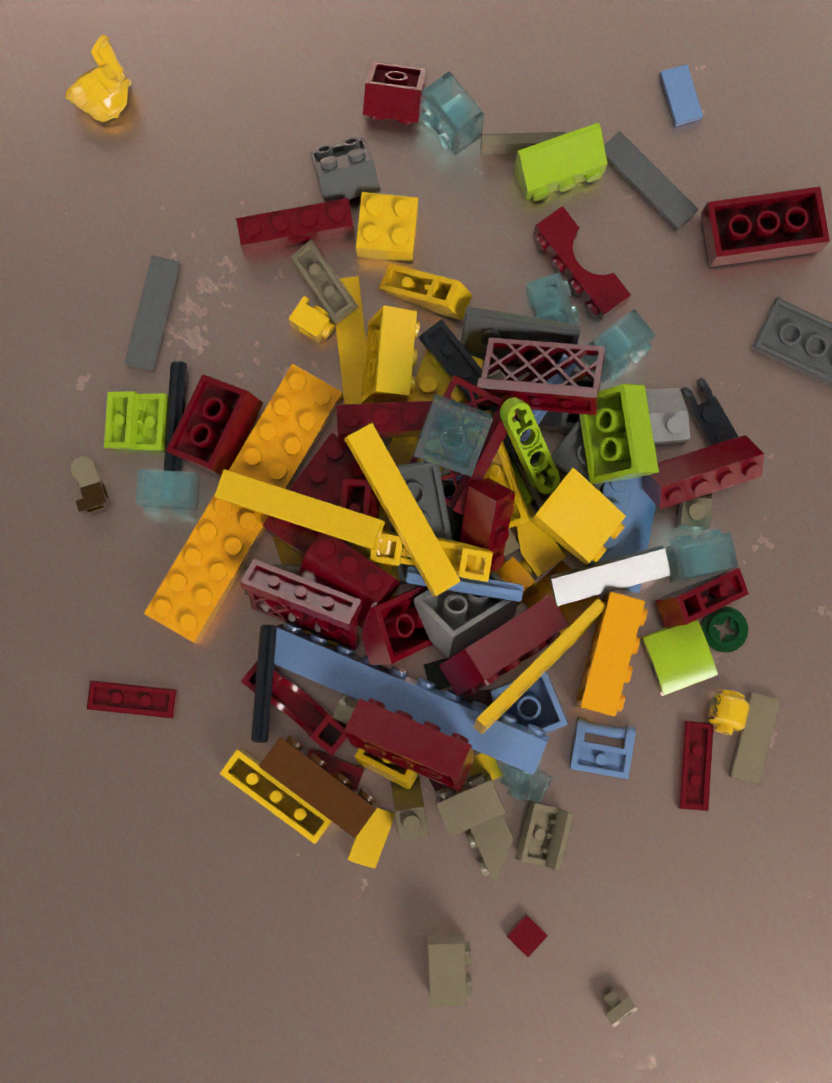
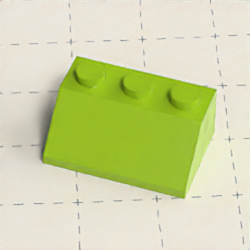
(561, 162)
(619, 436)

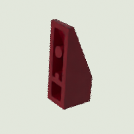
(701, 598)

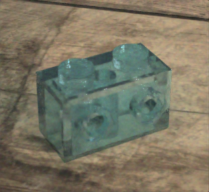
(550, 299)
(168, 490)

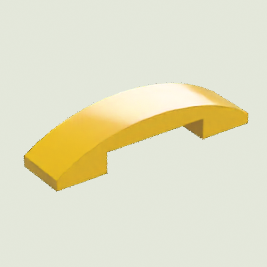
(466, 559)

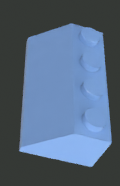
(639, 512)

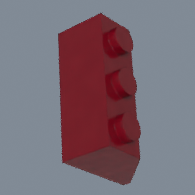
(214, 425)
(347, 571)
(394, 629)

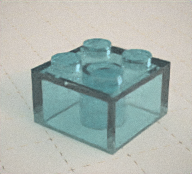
(451, 113)
(623, 342)
(453, 435)
(702, 556)

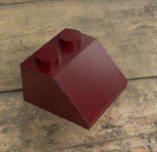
(394, 92)

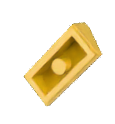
(372, 838)

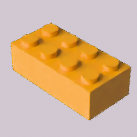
(610, 654)

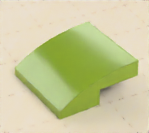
(136, 421)
(679, 656)

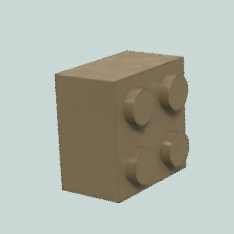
(471, 806)
(447, 970)

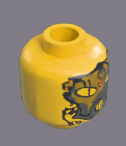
(728, 712)

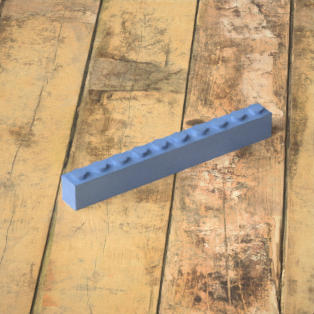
(354, 677)

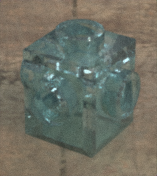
(525, 785)

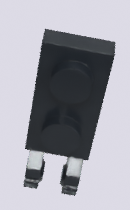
(709, 415)

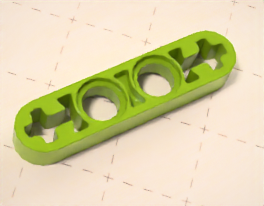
(530, 446)

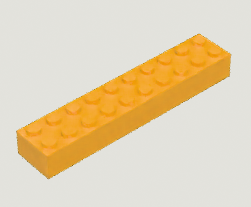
(230, 532)

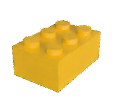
(390, 355)

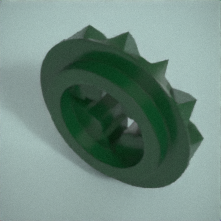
(737, 624)

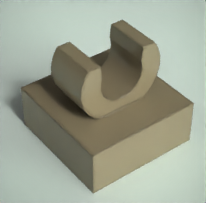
(620, 1010)

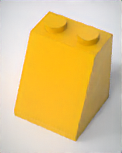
(579, 518)

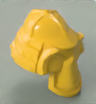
(103, 89)

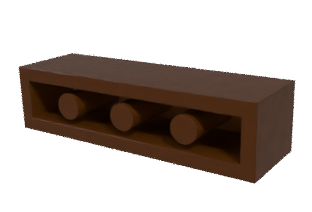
(318, 786)

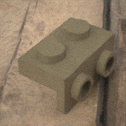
(544, 835)

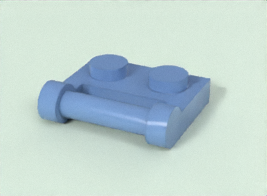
(602, 758)

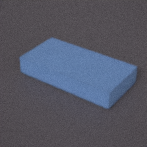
(681, 95)

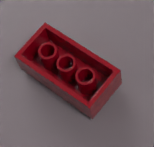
(765, 226)
(319, 480)
(504, 647)
(409, 743)

